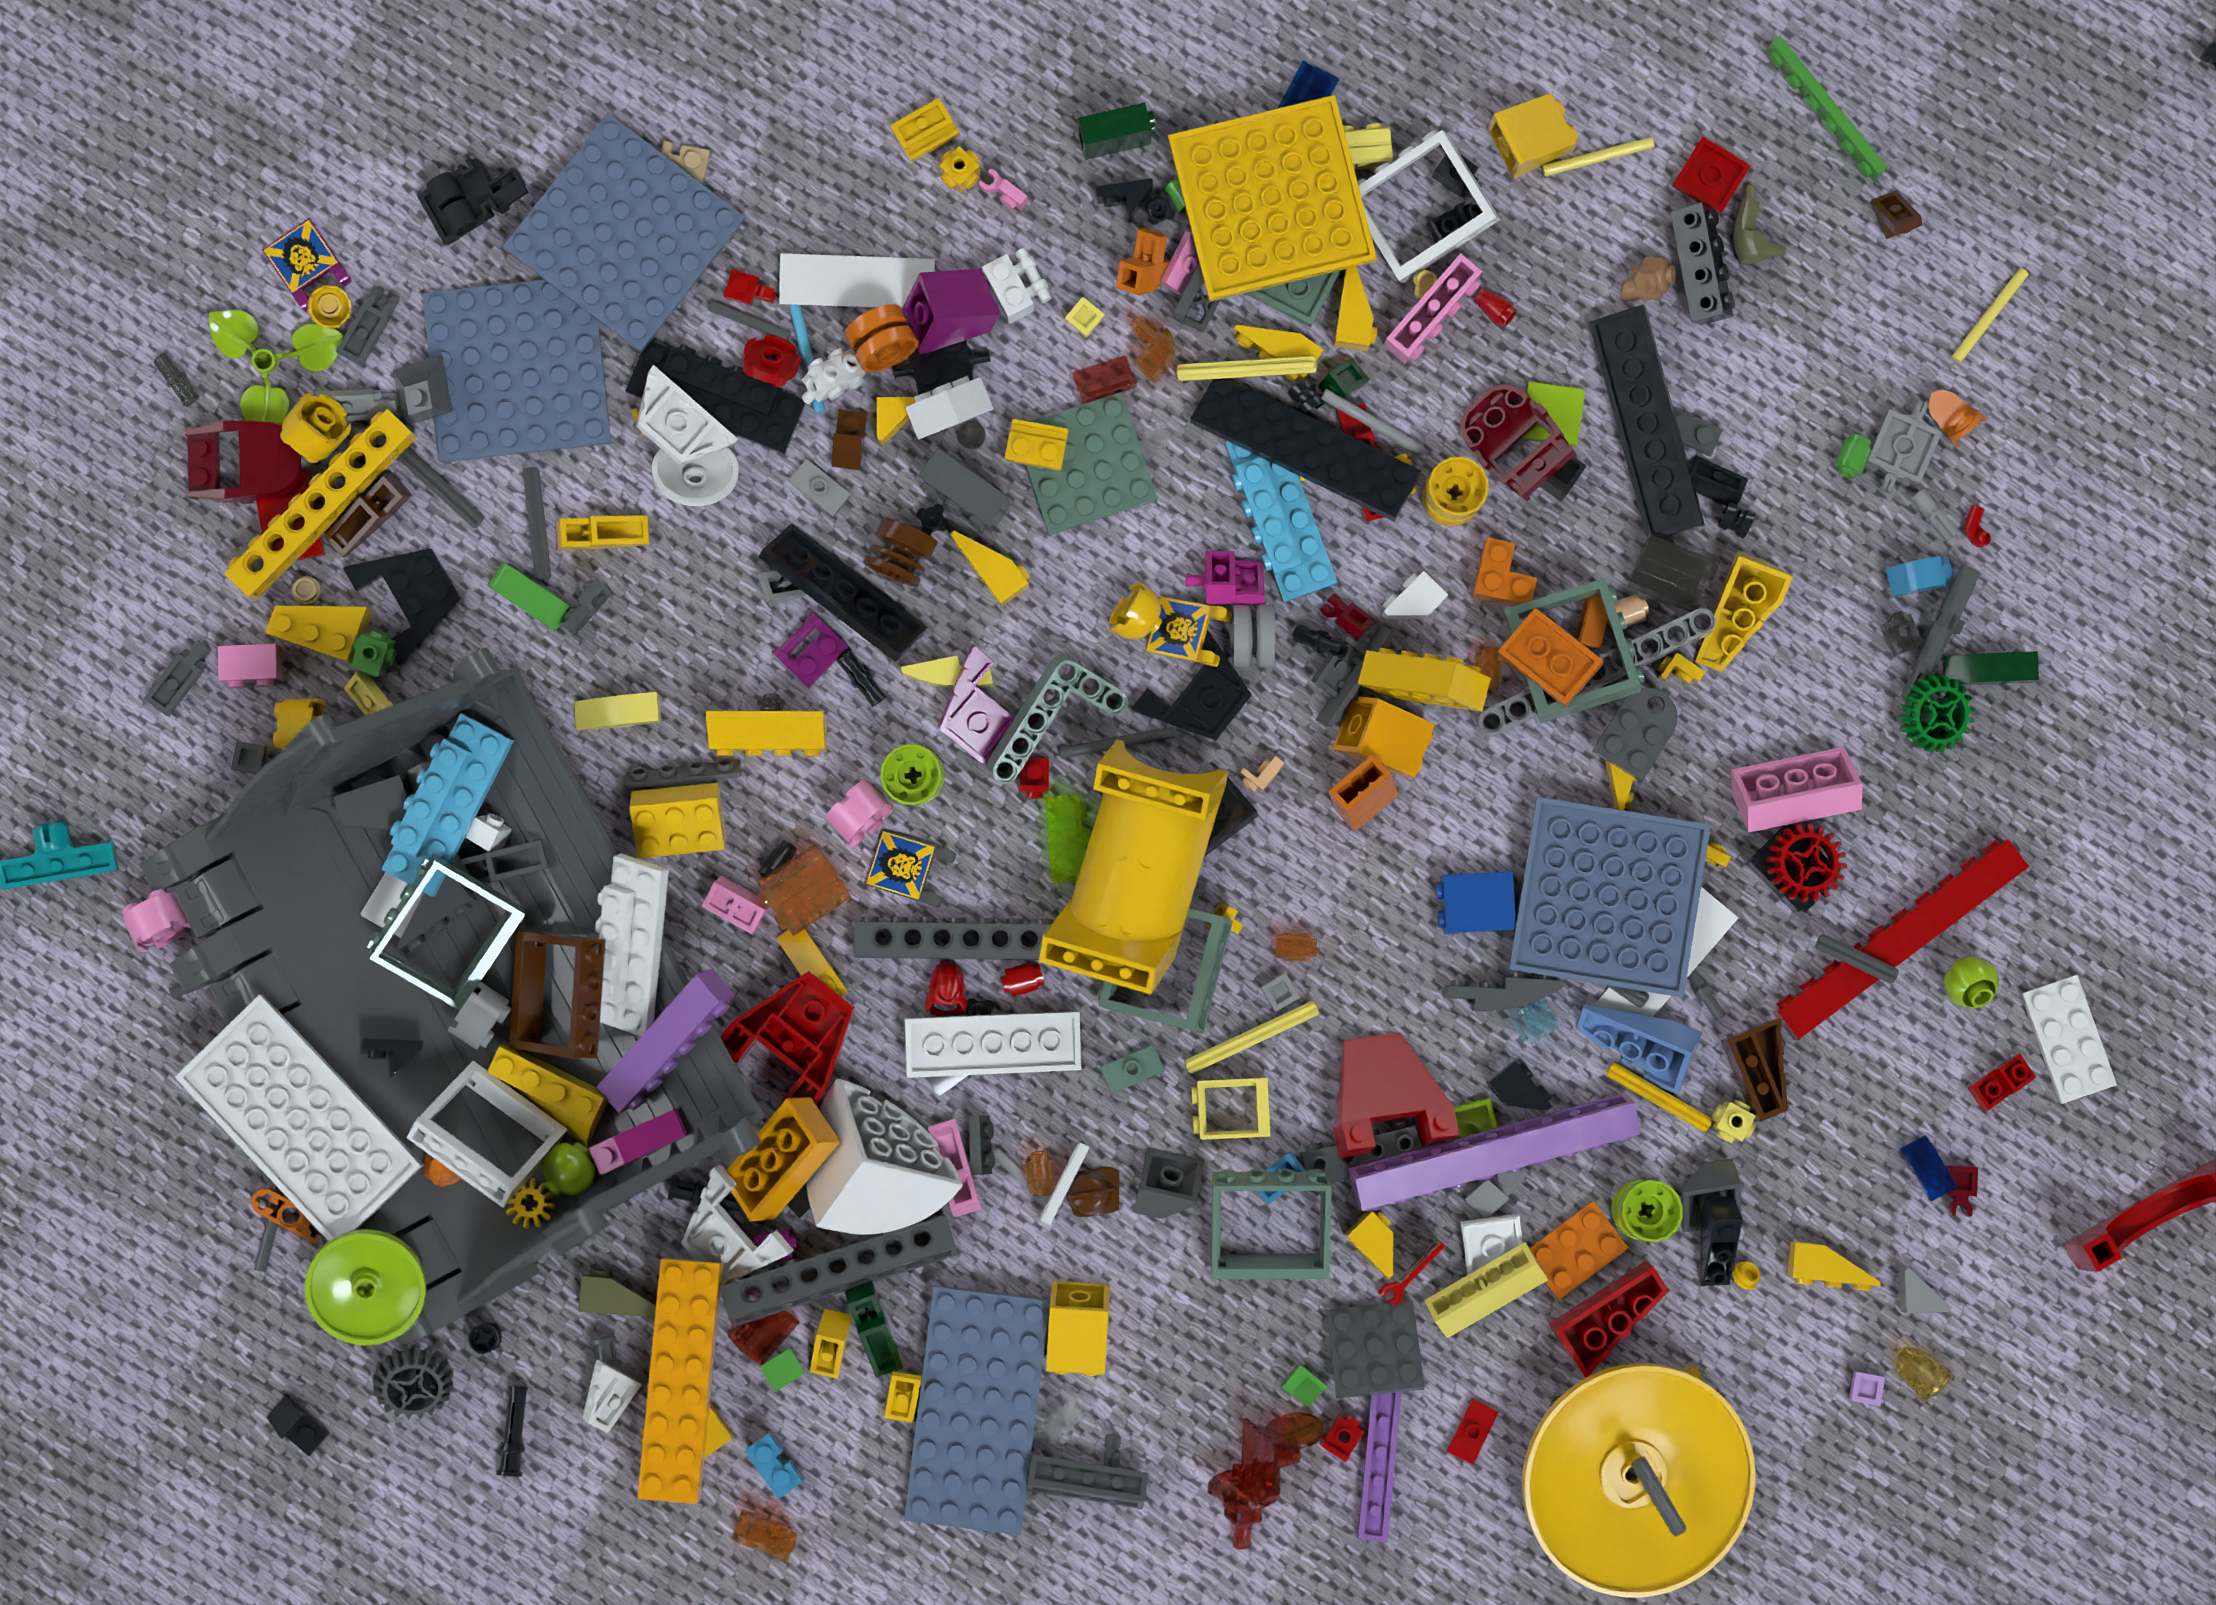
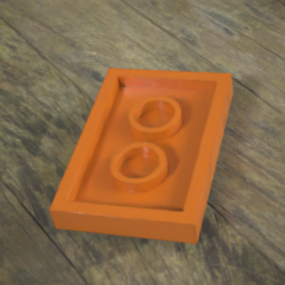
(1550, 657)
(1577, 1249)

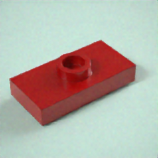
(1472, 1431)

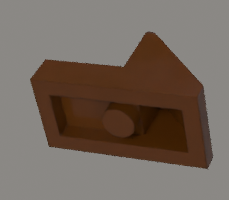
(1895, 214)
(849, 439)

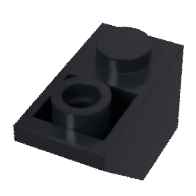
(1516, 1088)

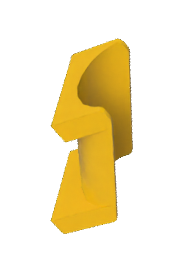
(1136, 872)

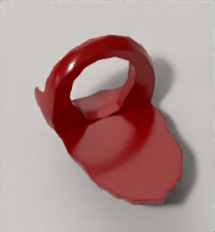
(946, 988)

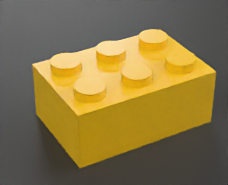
(677, 820)

